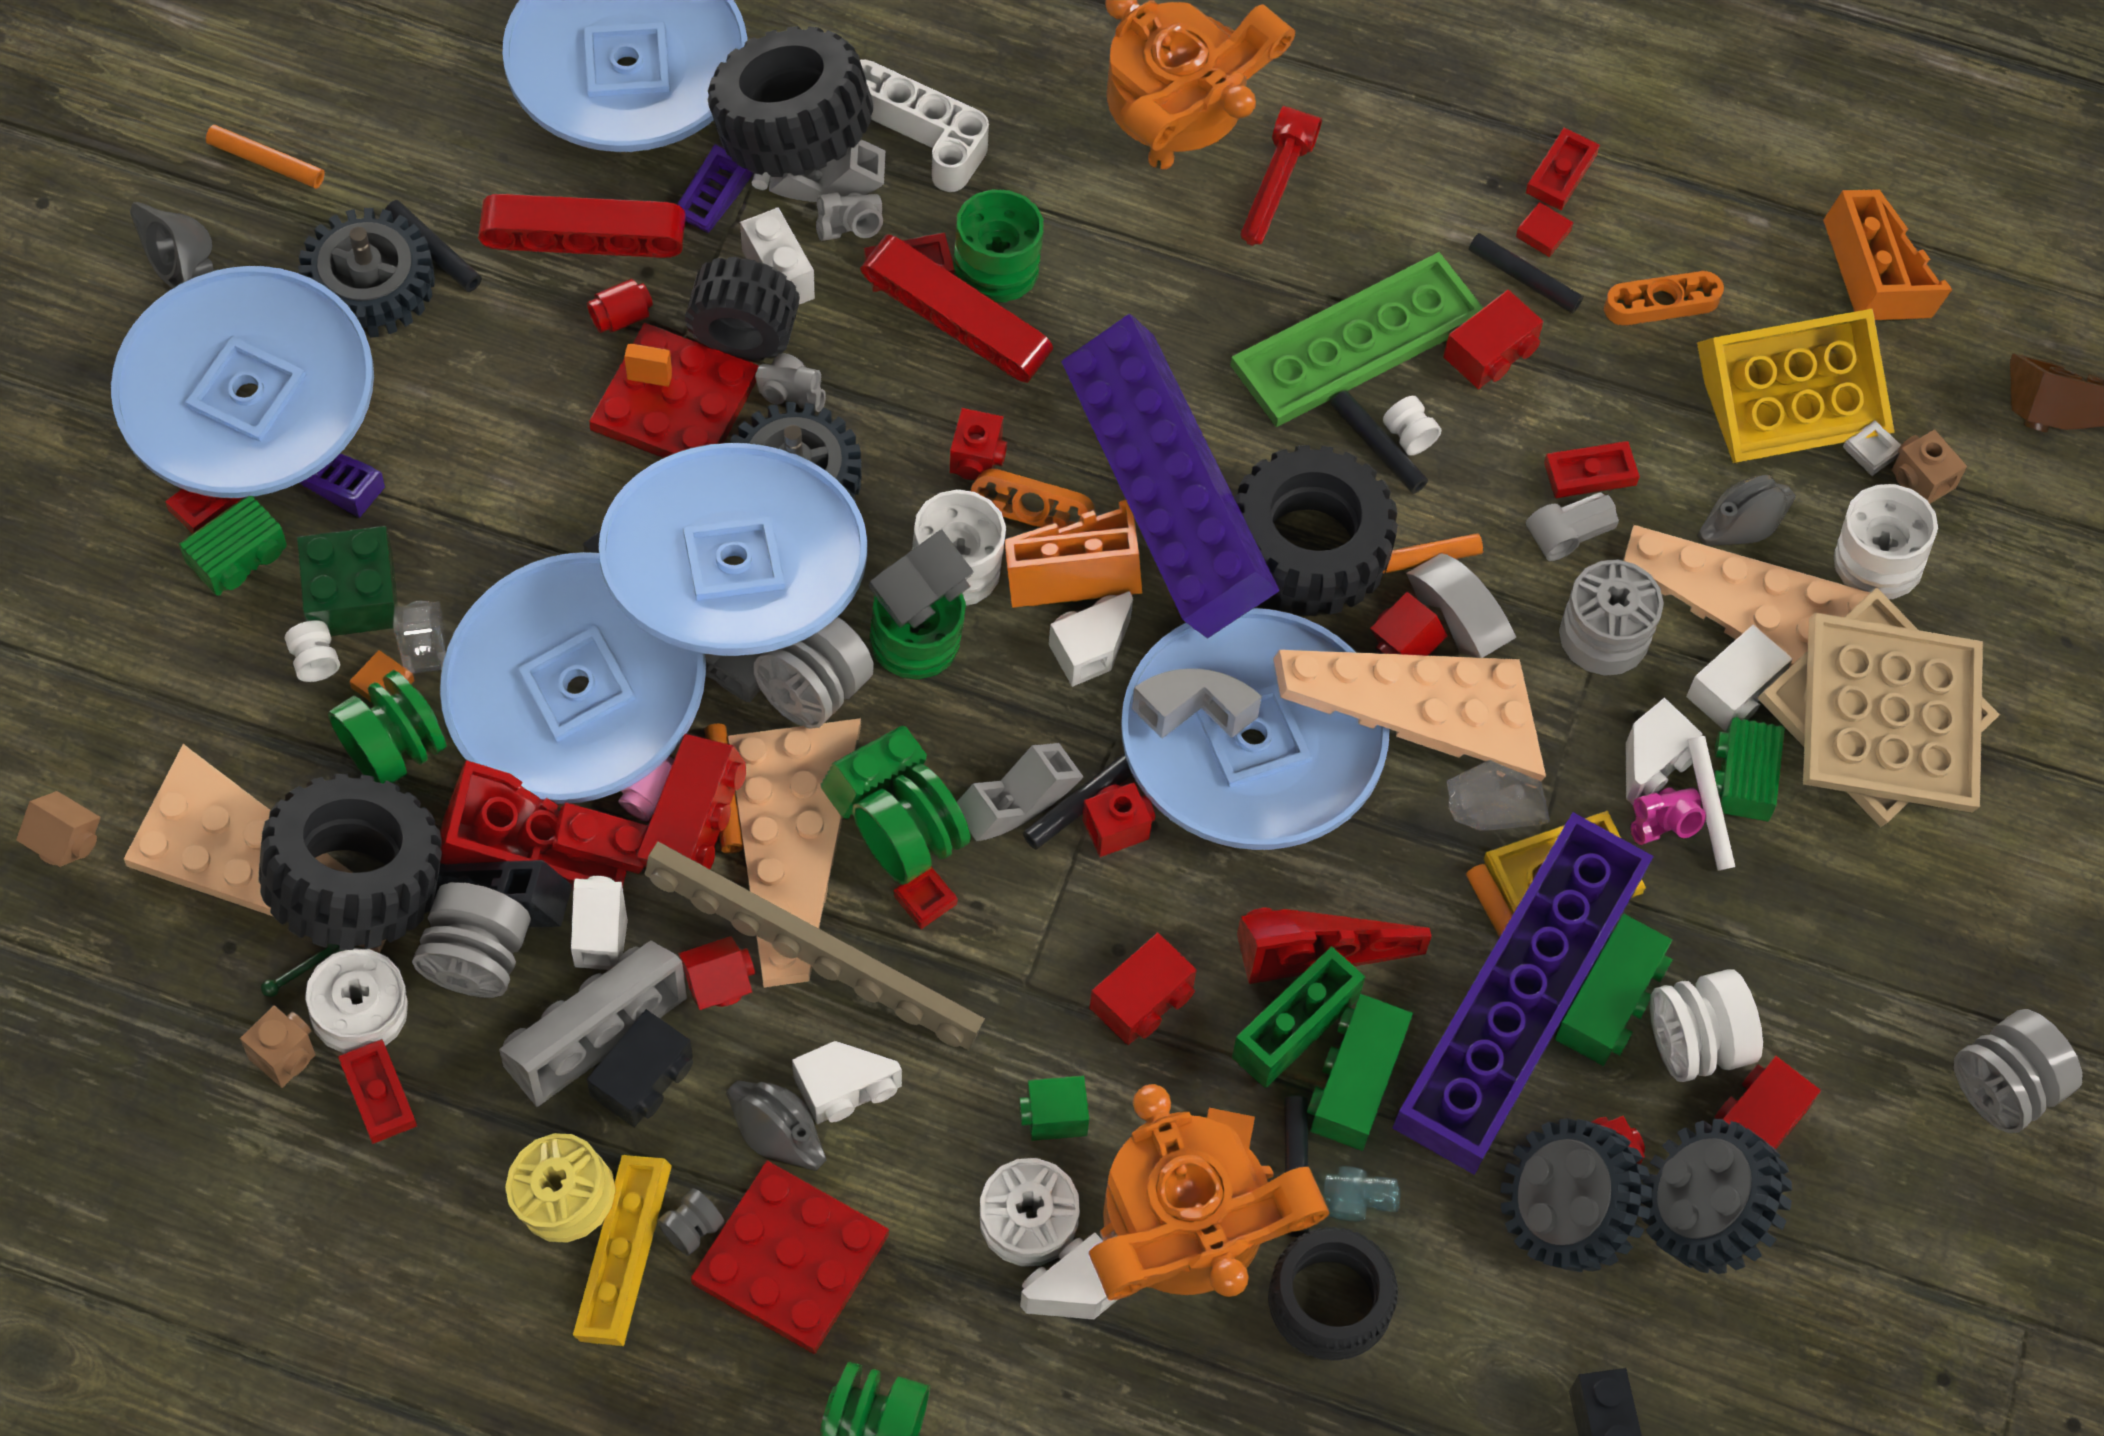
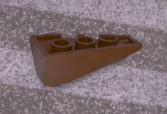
(2054, 396)

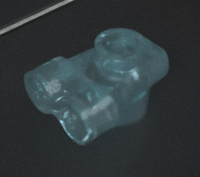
(1352, 1193)

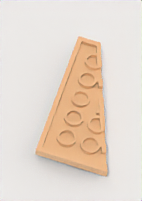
(1740, 589)
(1431, 700)
(790, 826)
(206, 835)

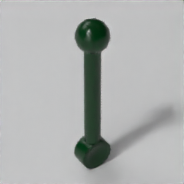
(271, 987)

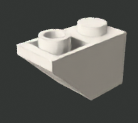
(1090, 639)
(1656, 749)
(598, 923)
(844, 1077)
(1069, 1286)

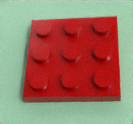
(692, 412)
(790, 1257)

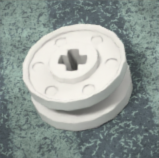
(353, 976)
(1035, 1185)

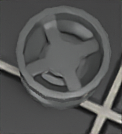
(690, 1221)

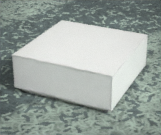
(1875, 451)

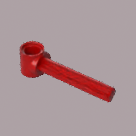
(1293, 136)

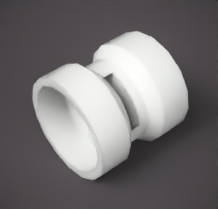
(1411, 424)
(310, 646)

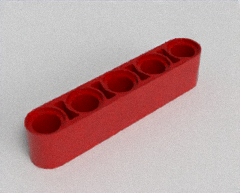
(582, 225)
(956, 308)

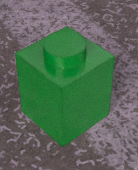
(1055, 1108)

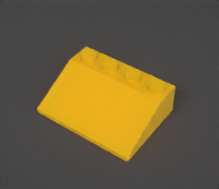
(1796, 384)

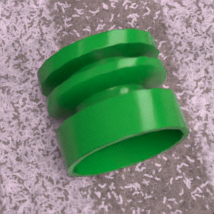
(998, 244)
(921, 653)
(395, 725)
(911, 824)
(868, 1413)

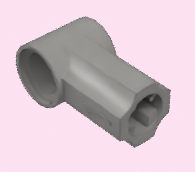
(1562, 529)

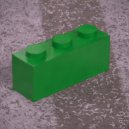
(1615, 991)
(1298, 1017)
(1358, 1071)

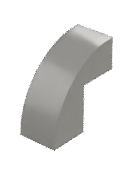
(857, 172)
(1466, 603)
(1178, 694)
(1024, 792)

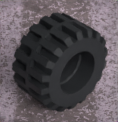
(742, 308)

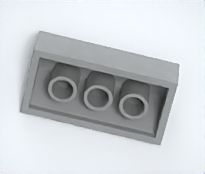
(591, 1022)

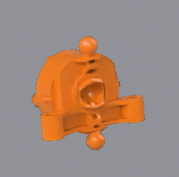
(1183, 74)
(1192, 1205)

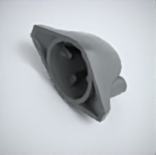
(173, 243)
(1747, 512)
(776, 1124)

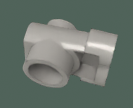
(848, 213)
(791, 382)

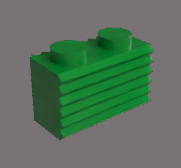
(233, 545)
(1749, 768)
(871, 769)

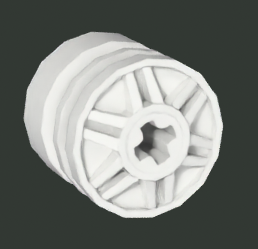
(974, 529)
(1885, 540)
(1706, 1025)

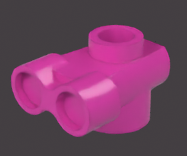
(1666, 812)

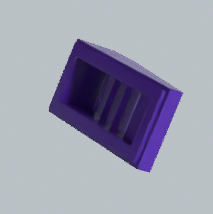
(708, 171)
(354, 501)

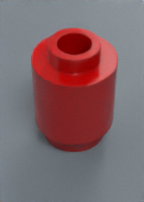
(620, 306)

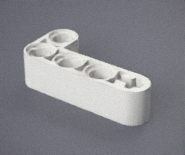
(946, 125)

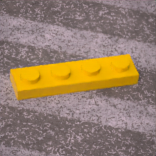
(622, 1251)

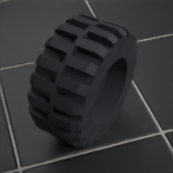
(790, 101)
(1329, 485)
(344, 905)

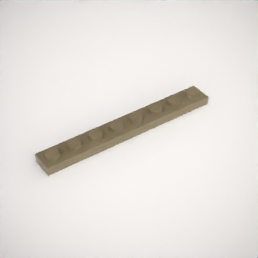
(826, 954)

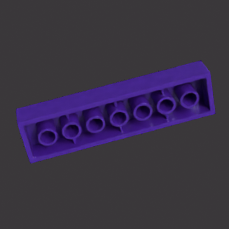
(1169, 477)
(1522, 993)

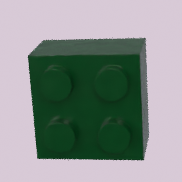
(348, 580)

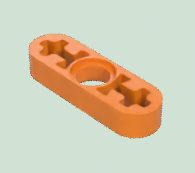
(1650, 310)
(1006, 481)

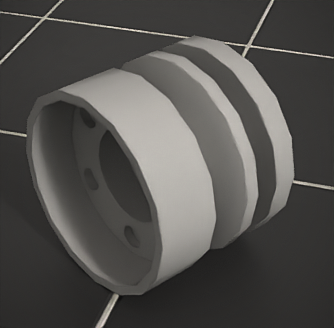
(1611, 617)
(815, 675)
(471, 940)
(2018, 1071)

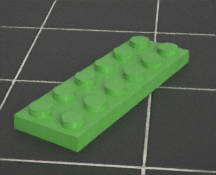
(1355, 339)

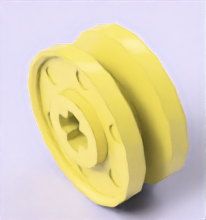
(546, 1167)

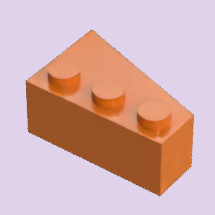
(1879, 259)
(1075, 561)

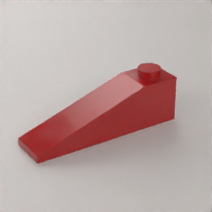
(502, 822)
(1290, 941)

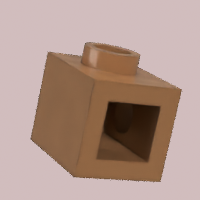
(1928, 466)
(58, 829)
(279, 1045)

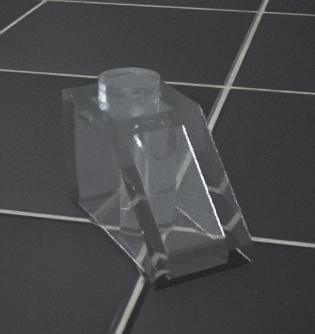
(420, 636)
(1496, 798)

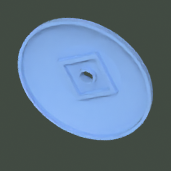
(568, 77)
(235, 329)
(717, 501)
(512, 673)
(1247, 795)

